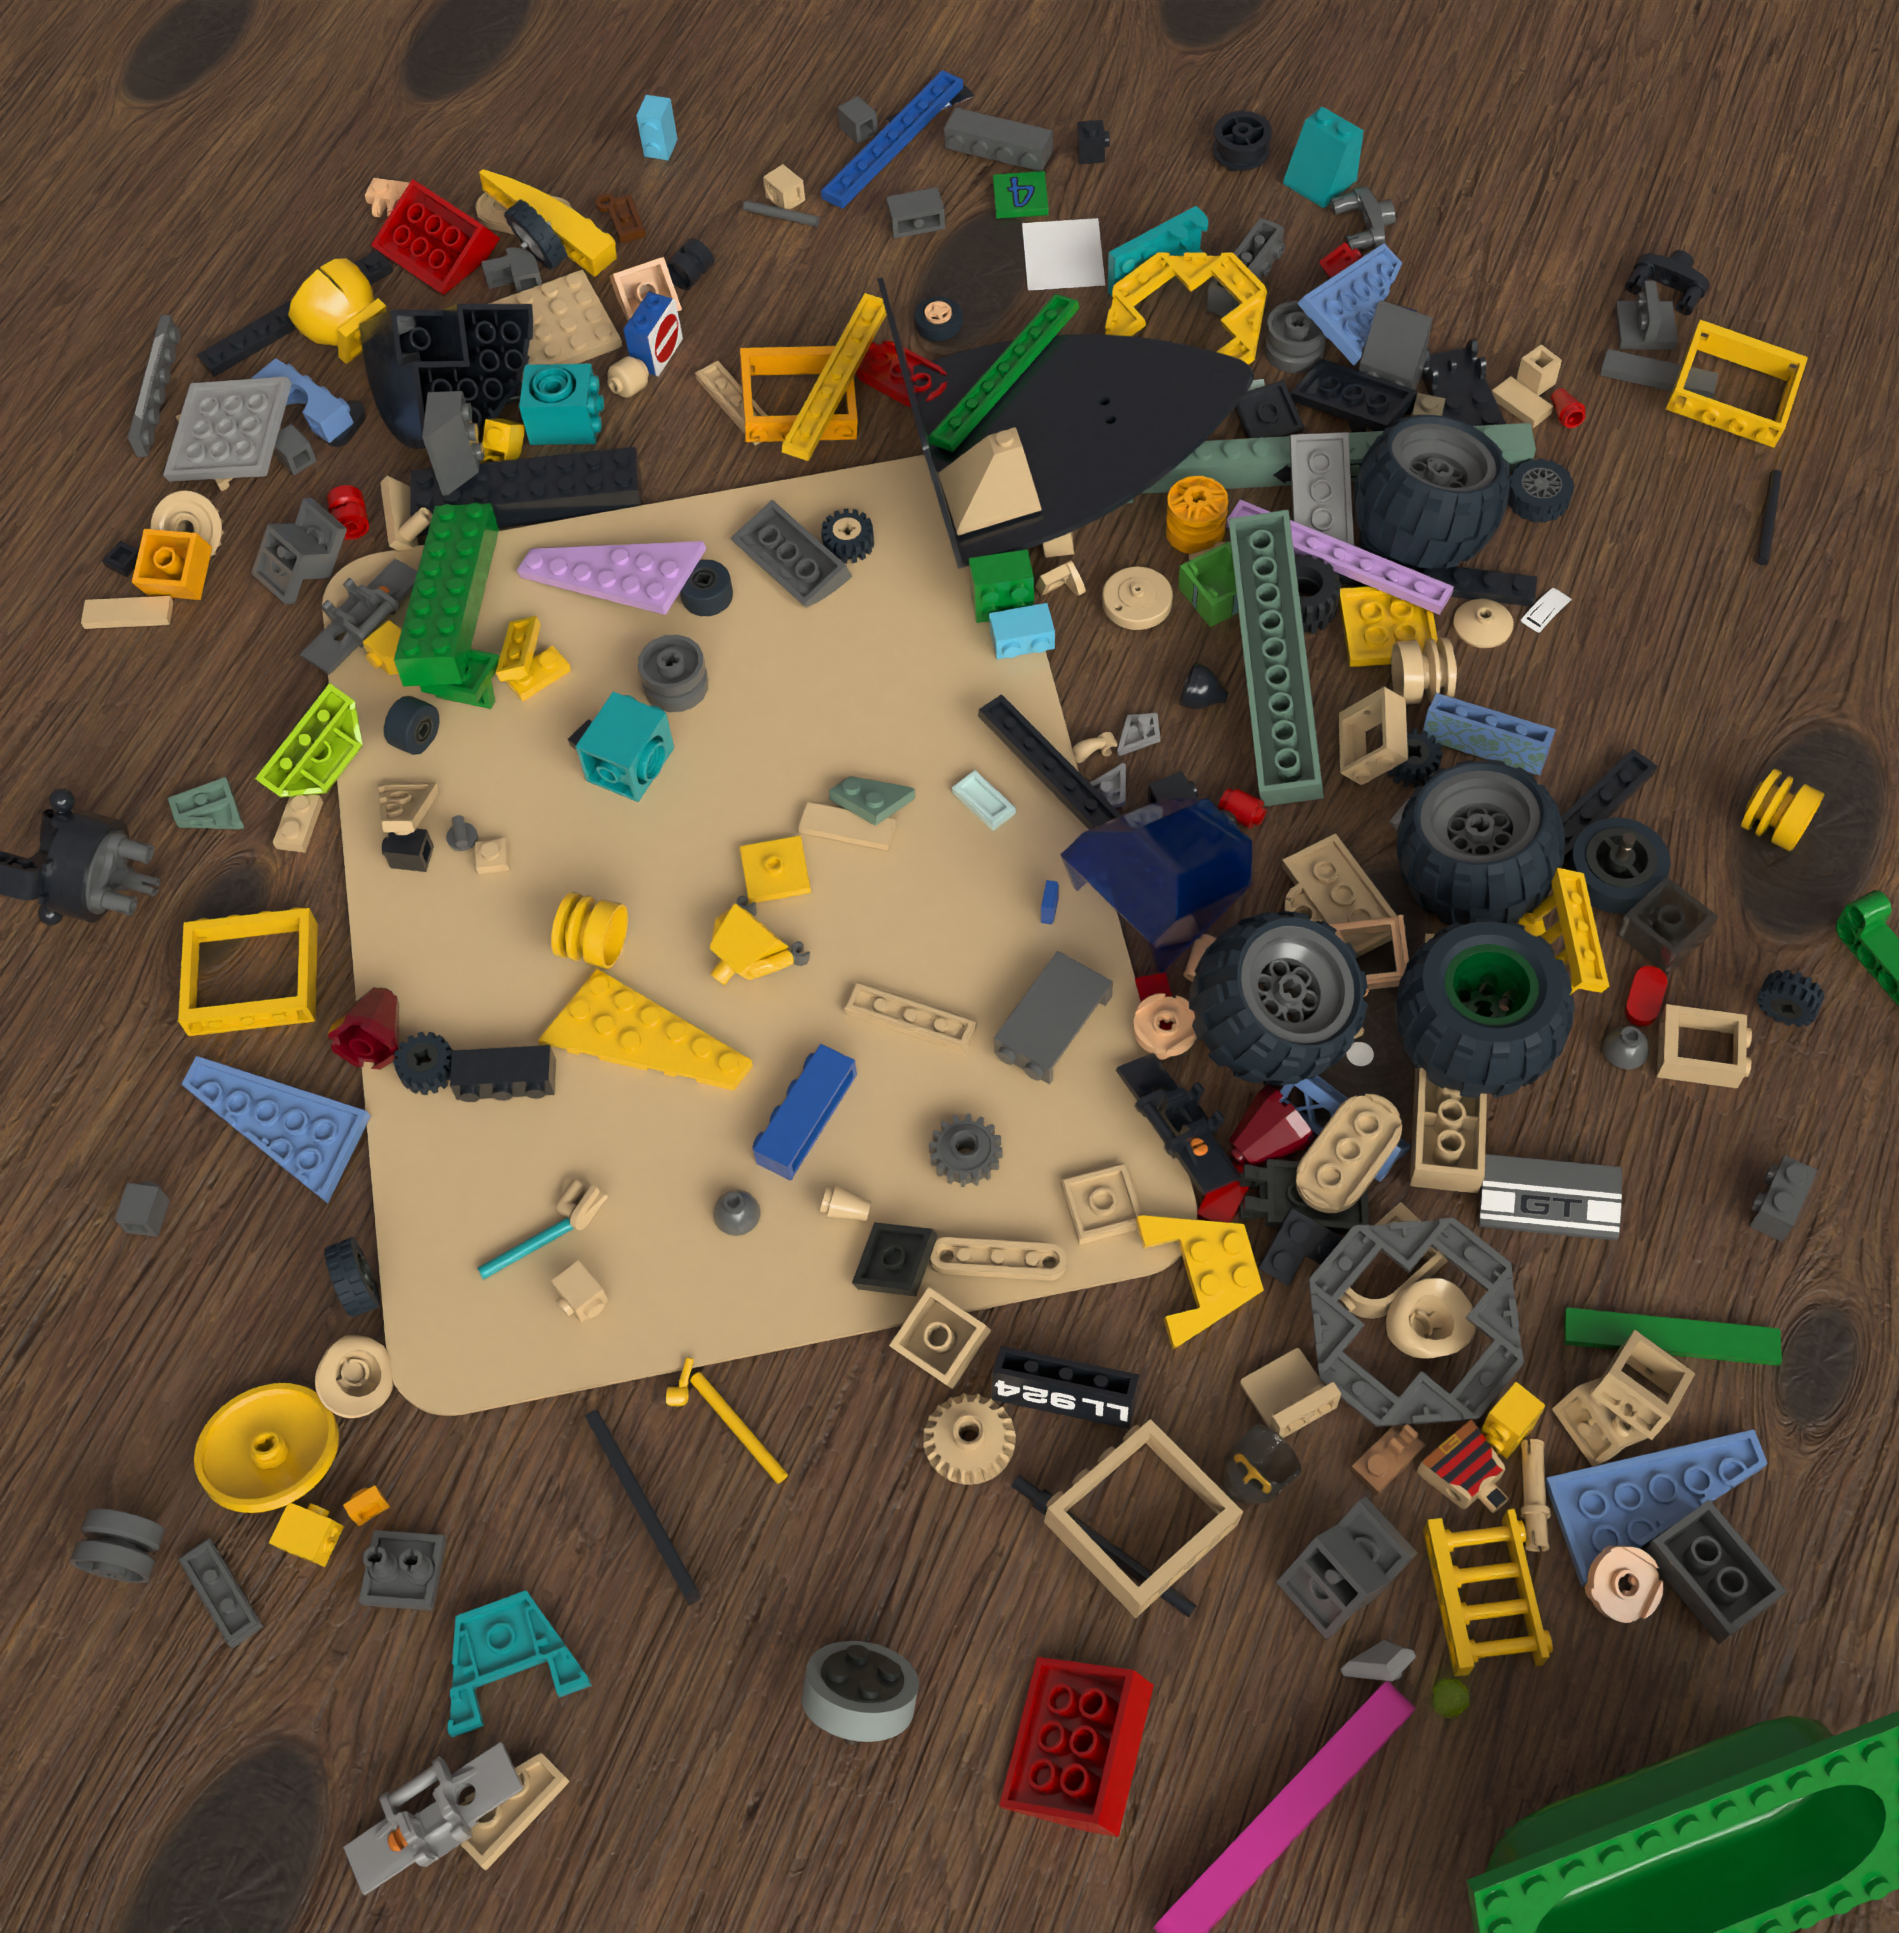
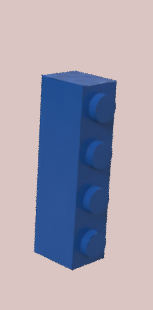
(804, 1111)

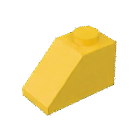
(382, 647)

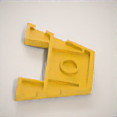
(1217, 1266)

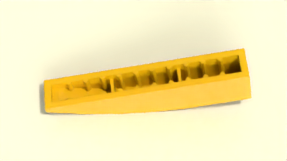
(580, 236)

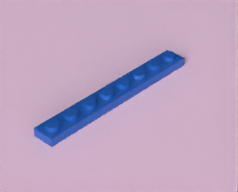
(892, 139)

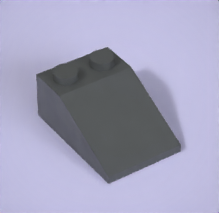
(1397, 345)

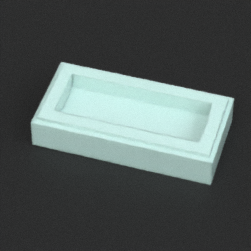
(984, 800)

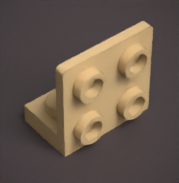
(1289, 1393)
(1594, 1426)

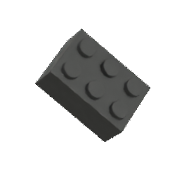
(1714, 1572)

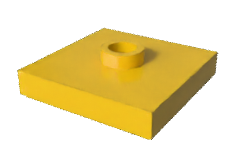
(775, 869)

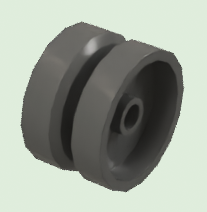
(1293, 339)
(673, 673)
(117, 1545)

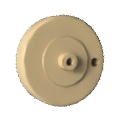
(1137, 598)

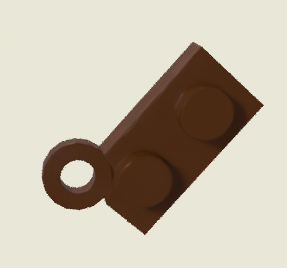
(623, 215)

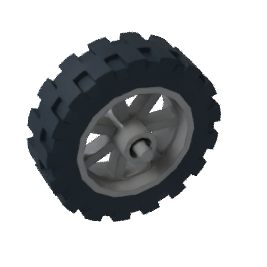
(535, 234)

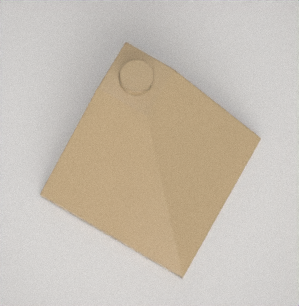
(989, 483)

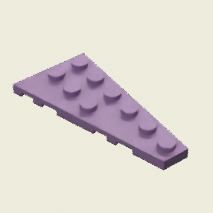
(626, 574)

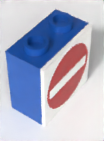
(654, 332)

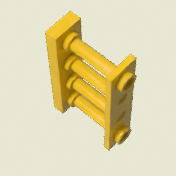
(1576, 926)
(1458, 1614)

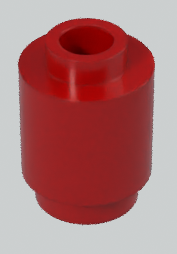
(1245, 807)

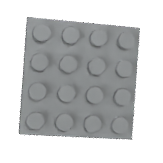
(228, 429)

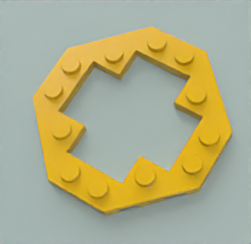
(1193, 270)

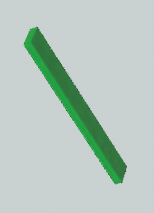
(1003, 373)

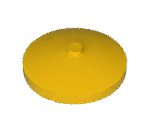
(266, 1448)

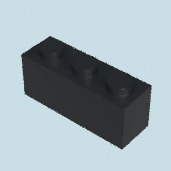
(503, 1073)

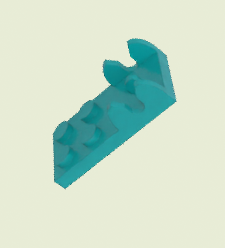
(1174, 237)

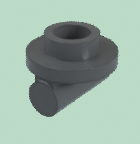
(461, 835)

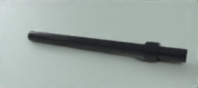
(1118, 1556)

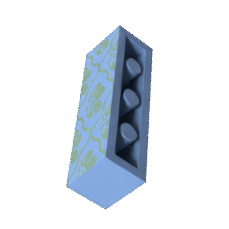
(1488, 733)

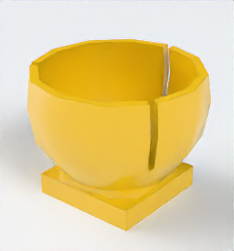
(334, 314)

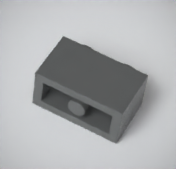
(915, 212)

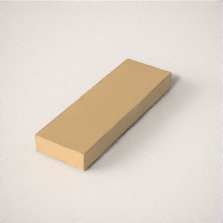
(127, 612)
(845, 826)

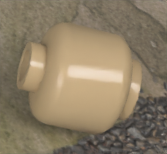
(627, 376)

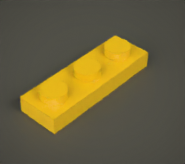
(518, 649)

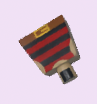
(1466, 1469)

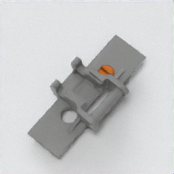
(439, 1827)

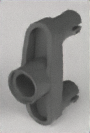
(1374, 214)

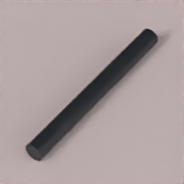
(1769, 517)

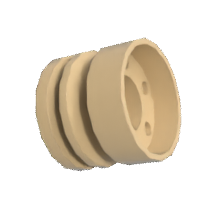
(1426, 670)

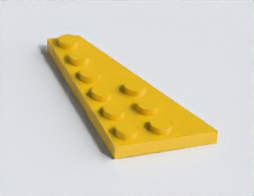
(636, 1032)

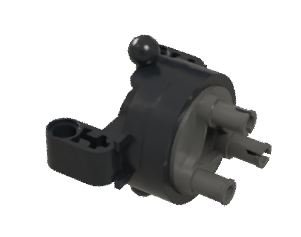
(78, 865)

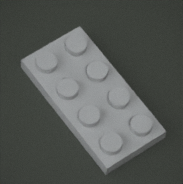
(1322, 483)

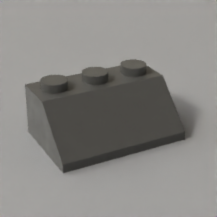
(451, 439)

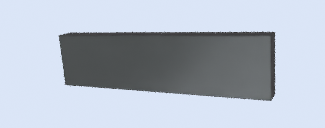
(1656, 373)

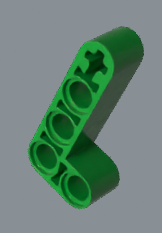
(1871, 940)

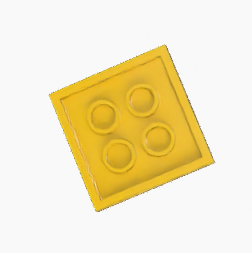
(1377, 620)

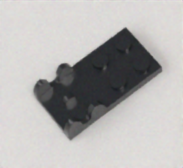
(1463, 383)
(1354, 396)

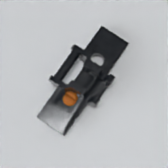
(1180, 1122)

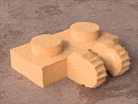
(384, 193)

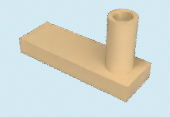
(400, 526)

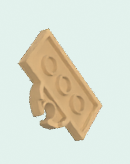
(1335, 890)

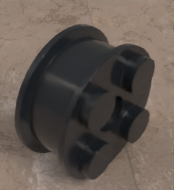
(1242, 140)

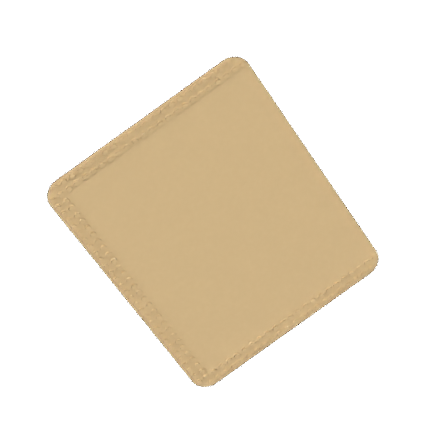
(796, 701)

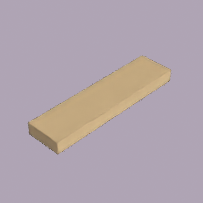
(726, 392)
(910, 1017)

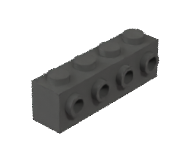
(998, 139)
(1258, 253)

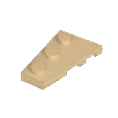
(405, 805)

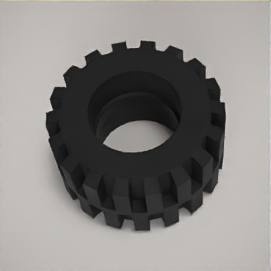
(1323, 586)

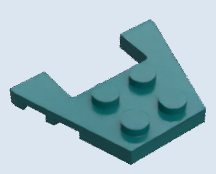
(499, 1643)

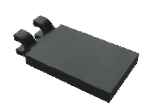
(1280, 1193)

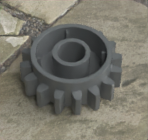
(960, 1135)

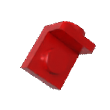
(1339, 259)

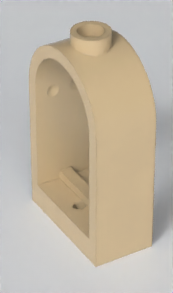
(1378, 1308)

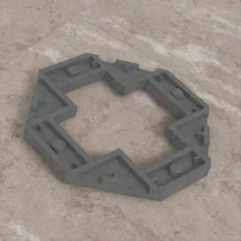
(1423, 1399)

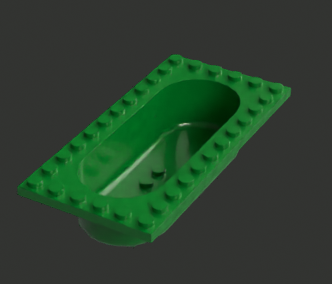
(1714, 1840)

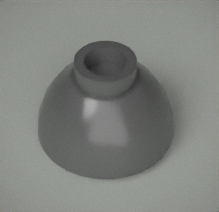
(1626, 1047)
(736, 1212)

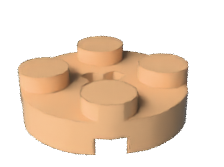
(1164, 1042)
(1604, 1589)

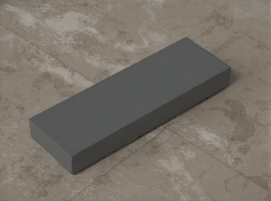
(221, 1593)

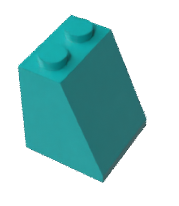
(1324, 157)

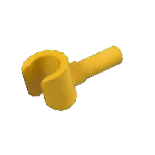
(679, 1395)

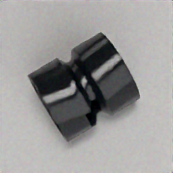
(689, 263)

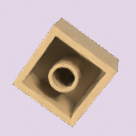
(940, 1337)

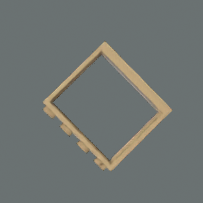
(1132, 1597)

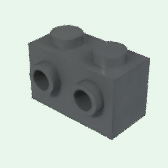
(1783, 1198)

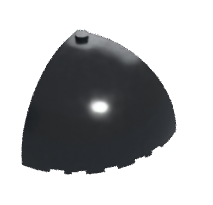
(445, 350)

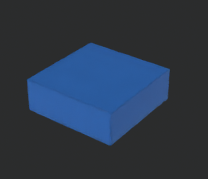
(1049, 902)

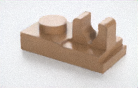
(1388, 1457)

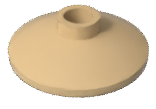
(1480, 631)

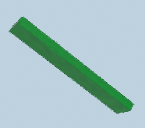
(1675, 1336)

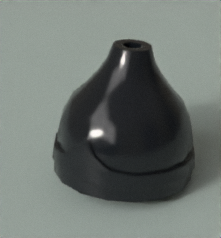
(1202, 689)

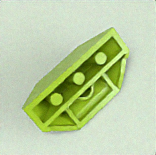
(316, 748)

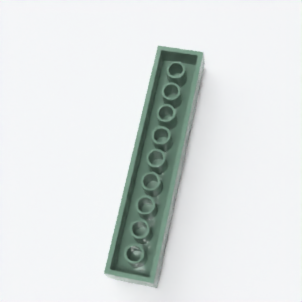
(1275, 659)

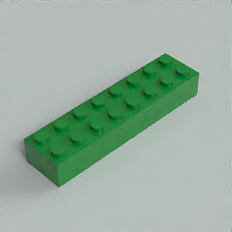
(447, 595)

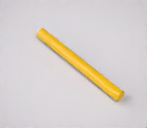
(738, 1428)

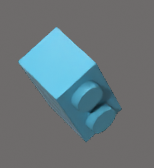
(657, 127)
(1022, 631)

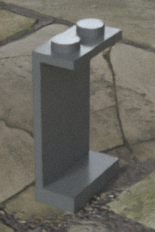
(1051, 1016)

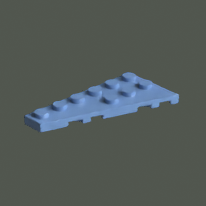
(1349, 300)
(1646, 1494)

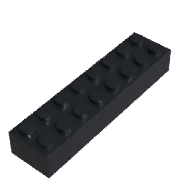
(541, 487)

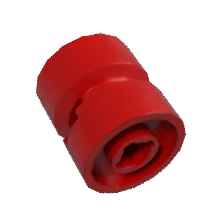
(348, 507)

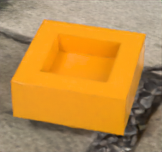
(366, 1505)

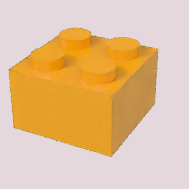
(172, 564)

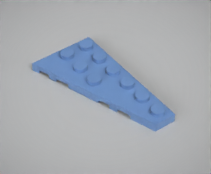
(292, 1126)

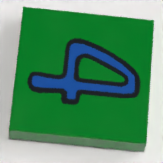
(1020, 195)

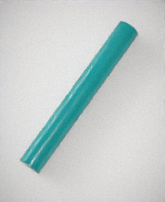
(525, 1248)

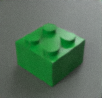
(1000, 583)

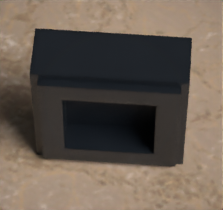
(121, 559)

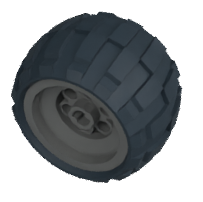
(1431, 491)
(1508, 838)
(1303, 974)

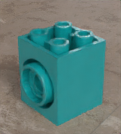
(561, 404)
(625, 746)

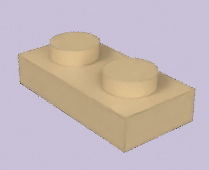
(298, 823)

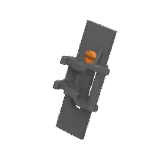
(359, 615)

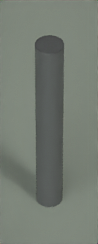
(781, 213)

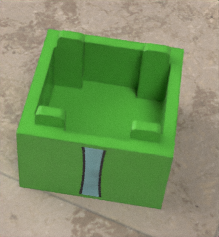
(1211, 584)

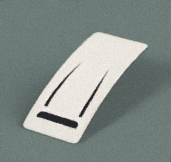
(1545, 609)

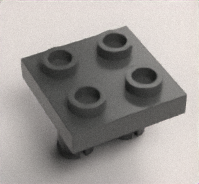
(402, 1570)

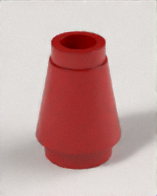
(1568, 409)

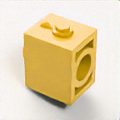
(307, 1533)

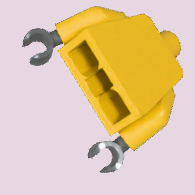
(749, 945)

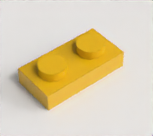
(543, 671)

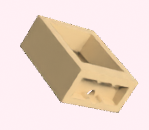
(1379, 707)
(1702, 1071)
(1617, 1388)

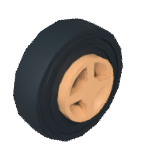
(938, 318)

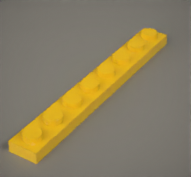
(835, 378)

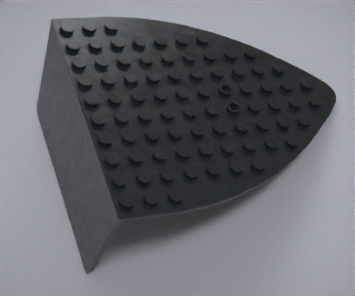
(1092, 418)

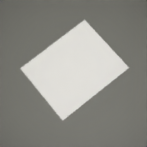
(1063, 254)

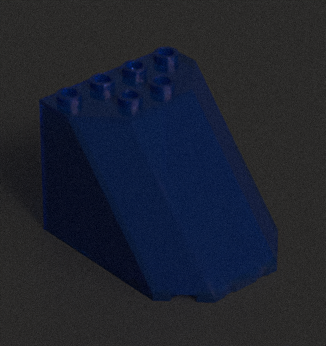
(1165, 870)

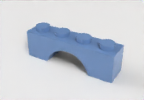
(323, 412)

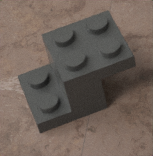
(298, 551)
(1346, 1567)

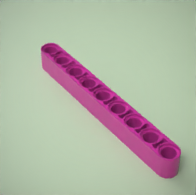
(1288, 1814)

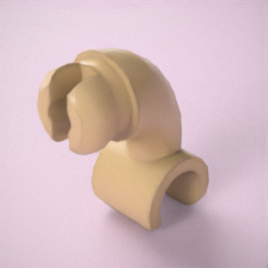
(1086, 747)

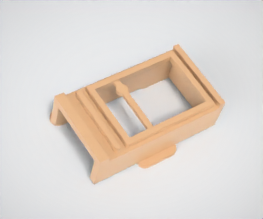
(1397, 929)

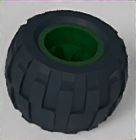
(1477, 1042)

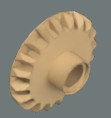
(188, 507)
(969, 1460)

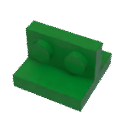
(476, 685)

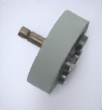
(859, 1691)

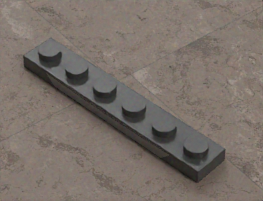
(153, 386)

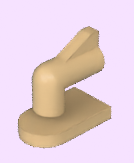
(583, 1213)

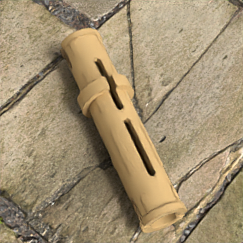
(1534, 1490)

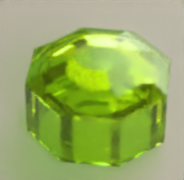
(1450, 1698)

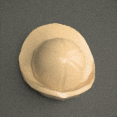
(1430, 1319)
(354, 1376)

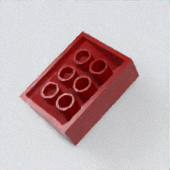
(433, 239)
(1077, 1745)

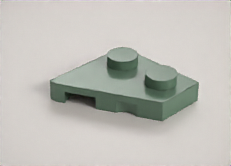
(871, 798)
(207, 807)

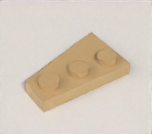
(508, 1820)

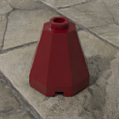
(368, 1030)
(1269, 1130)

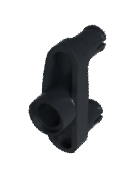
(1672, 272)

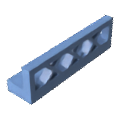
(1331, 1099)

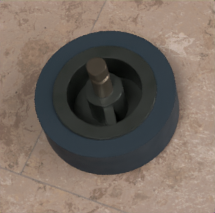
(1619, 862)

